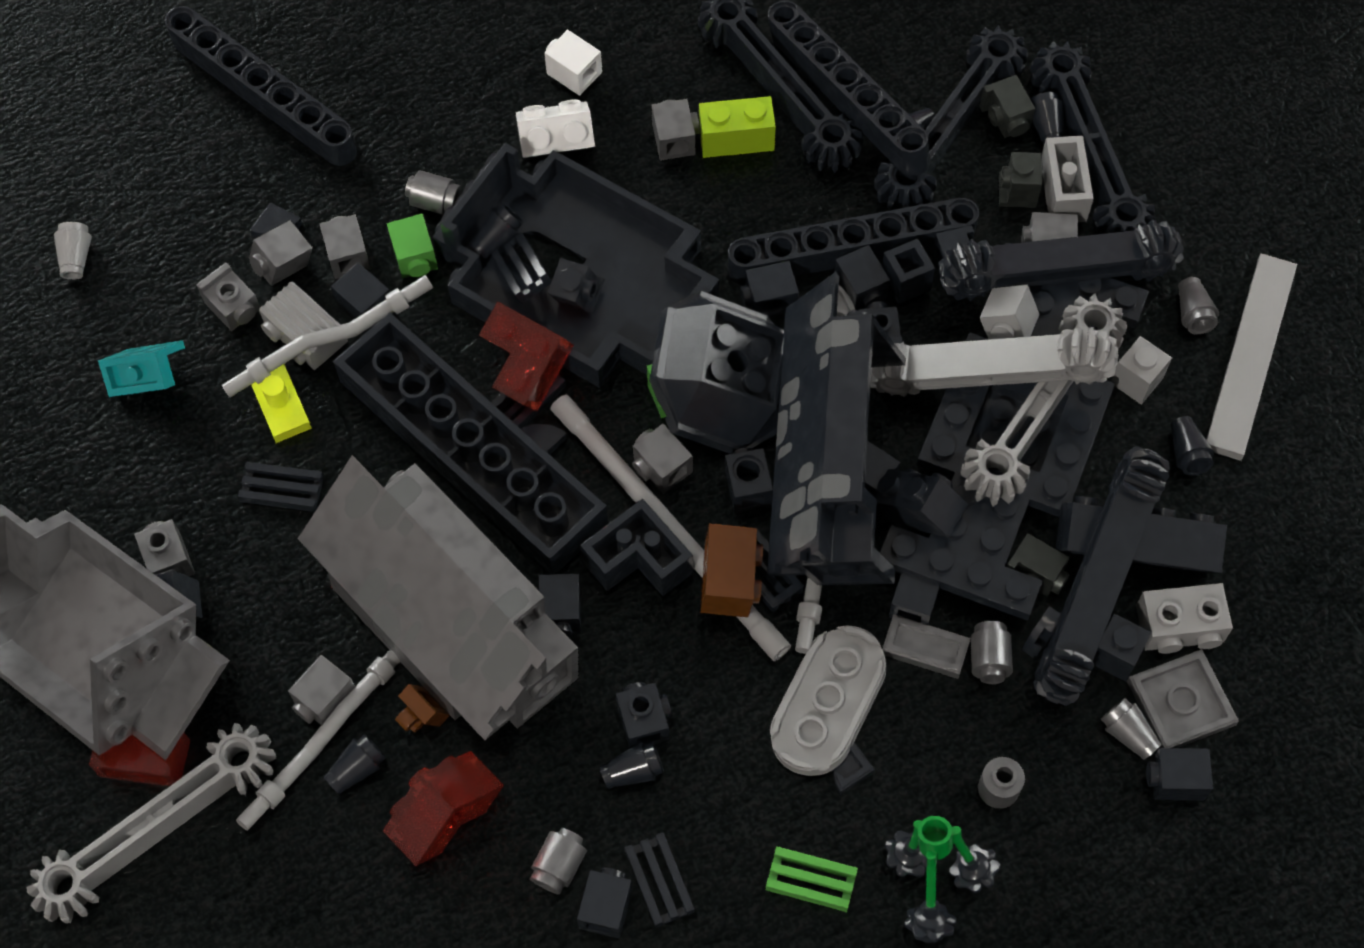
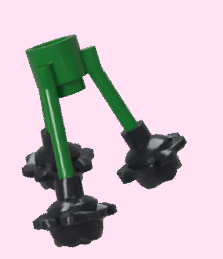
(921, 849)

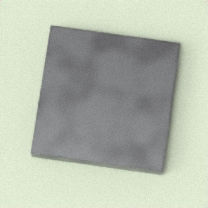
(1182, 700)

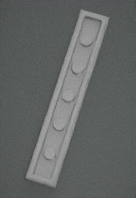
(1250, 356)

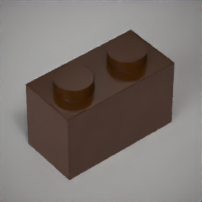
(730, 570)

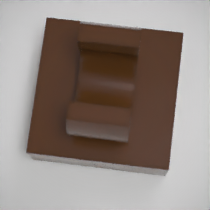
(421, 709)

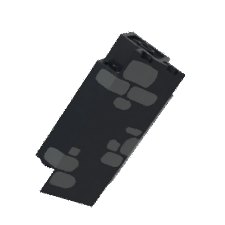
(820, 499)

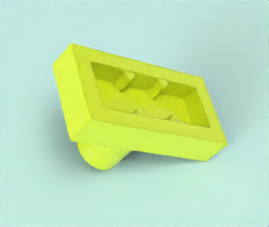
(281, 405)

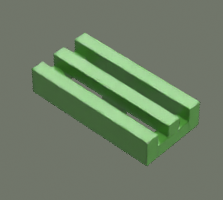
(816, 863)

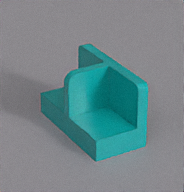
(139, 369)

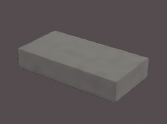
(925, 646)

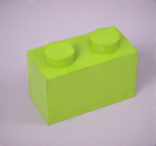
(737, 126)

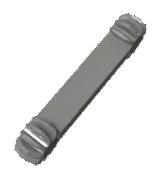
(1072, 355)
(1040, 406)
(150, 823)

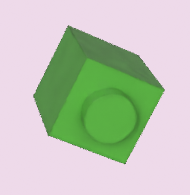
(412, 246)

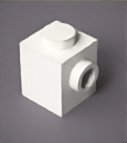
(573, 62)

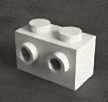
(555, 128)

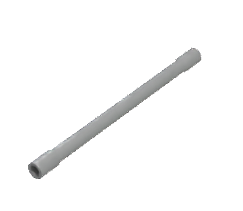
(579, 424)

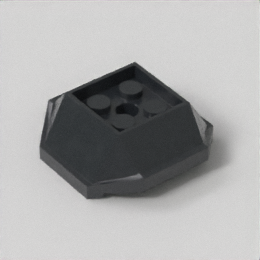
(695, 379)

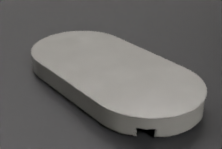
(828, 700)

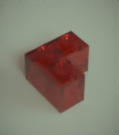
(534, 355)
(439, 804)

